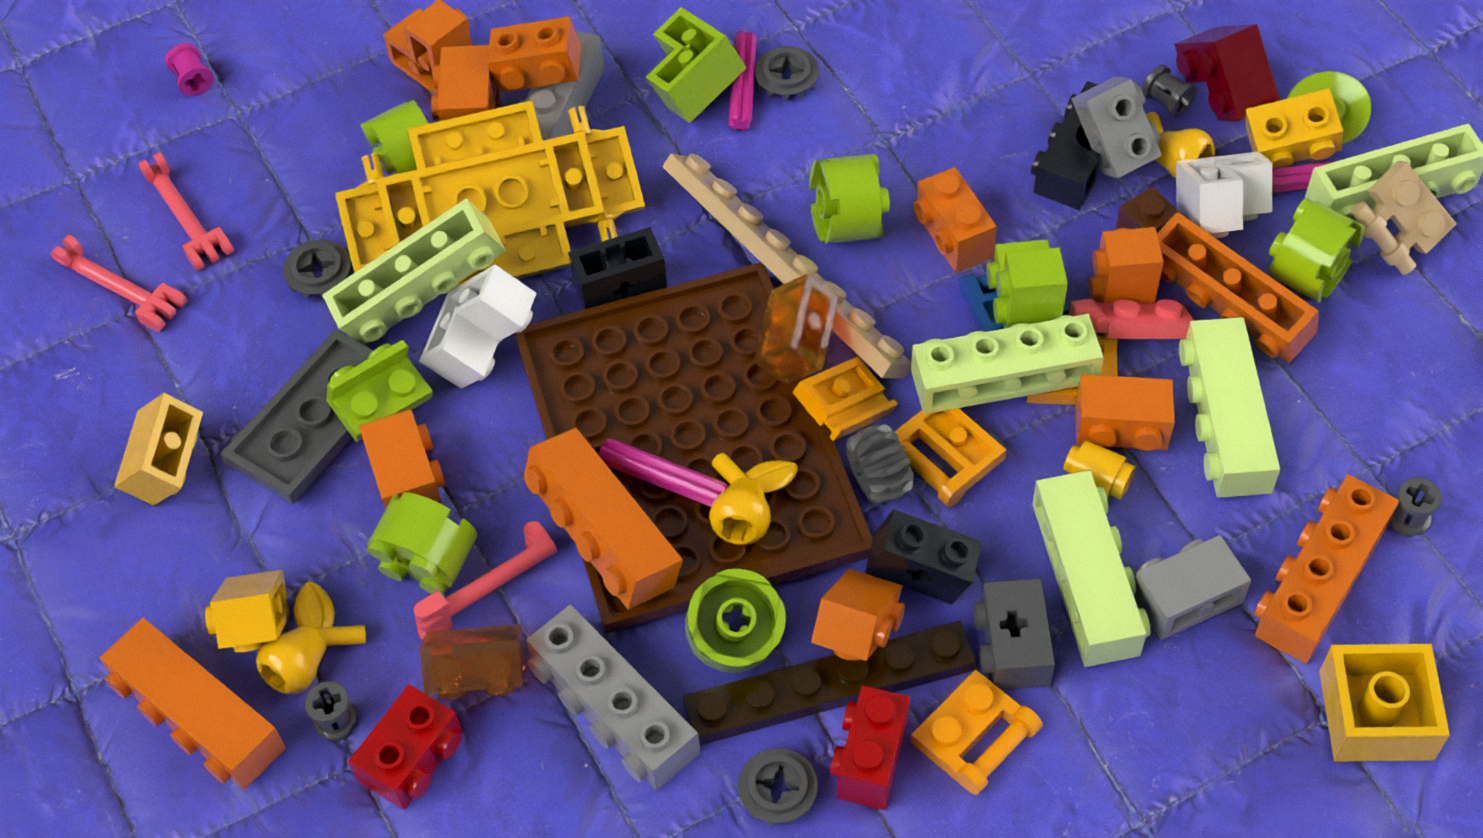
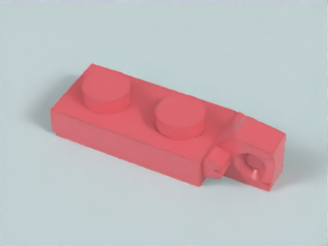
(1135, 320)

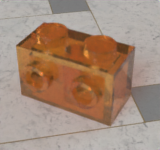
(796, 329)
(473, 660)

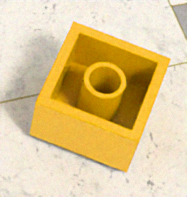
(1383, 702)

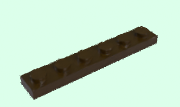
(827, 683)

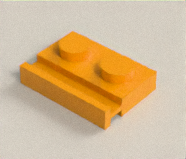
(844, 398)

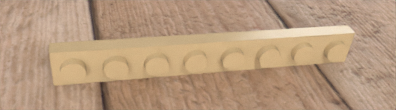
(773, 250)

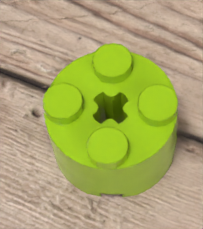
(392, 136)
(848, 198)
(1315, 250)
(421, 542)
(758, 607)

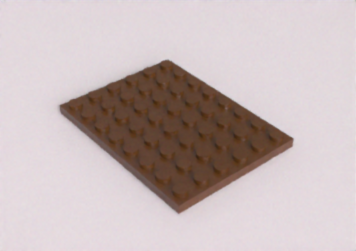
(683, 384)

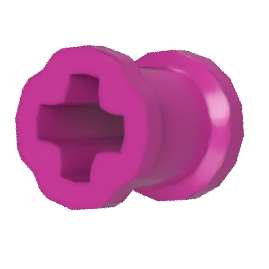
(191, 74)

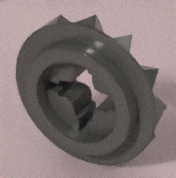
(772, 64)
(300, 265)
(762, 771)

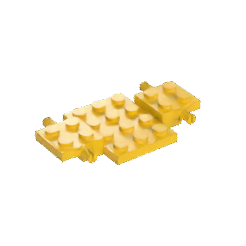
(510, 174)

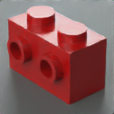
(406, 747)
(872, 747)

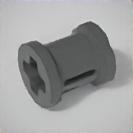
(1178, 99)
(1420, 510)
(319, 708)

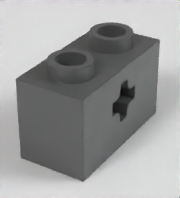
(1020, 610)

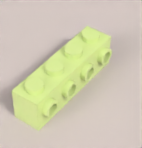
(1443, 160)
(414, 272)
(1005, 363)
(1229, 407)
(1089, 568)

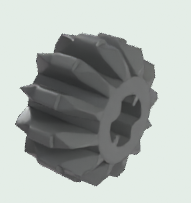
(879, 463)

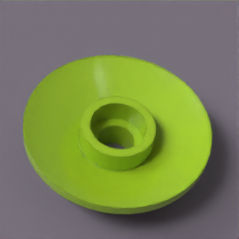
(1349, 98)

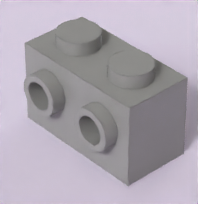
(1118, 126)
(1190, 586)

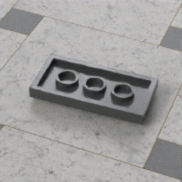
(297, 428)

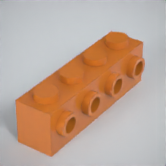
(1235, 289)
(602, 518)
(1325, 569)
(191, 703)

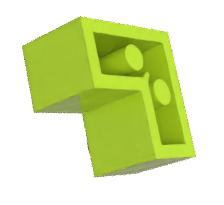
(696, 65)
(1027, 282)

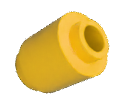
(1107, 467)

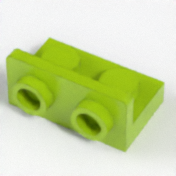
(376, 388)

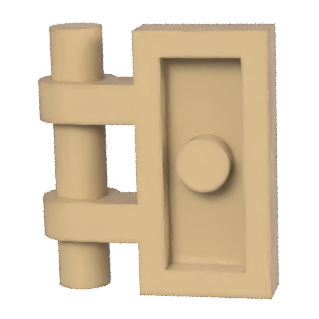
(1411, 208)

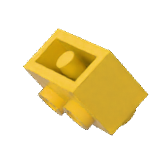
(1295, 128)
(159, 449)
(248, 611)

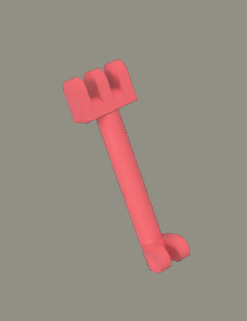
(202, 241)
(149, 302)
(436, 611)

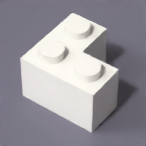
(1224, 191)
(474, 323)

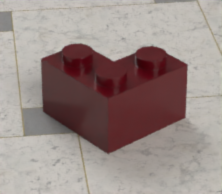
(1232, 66)

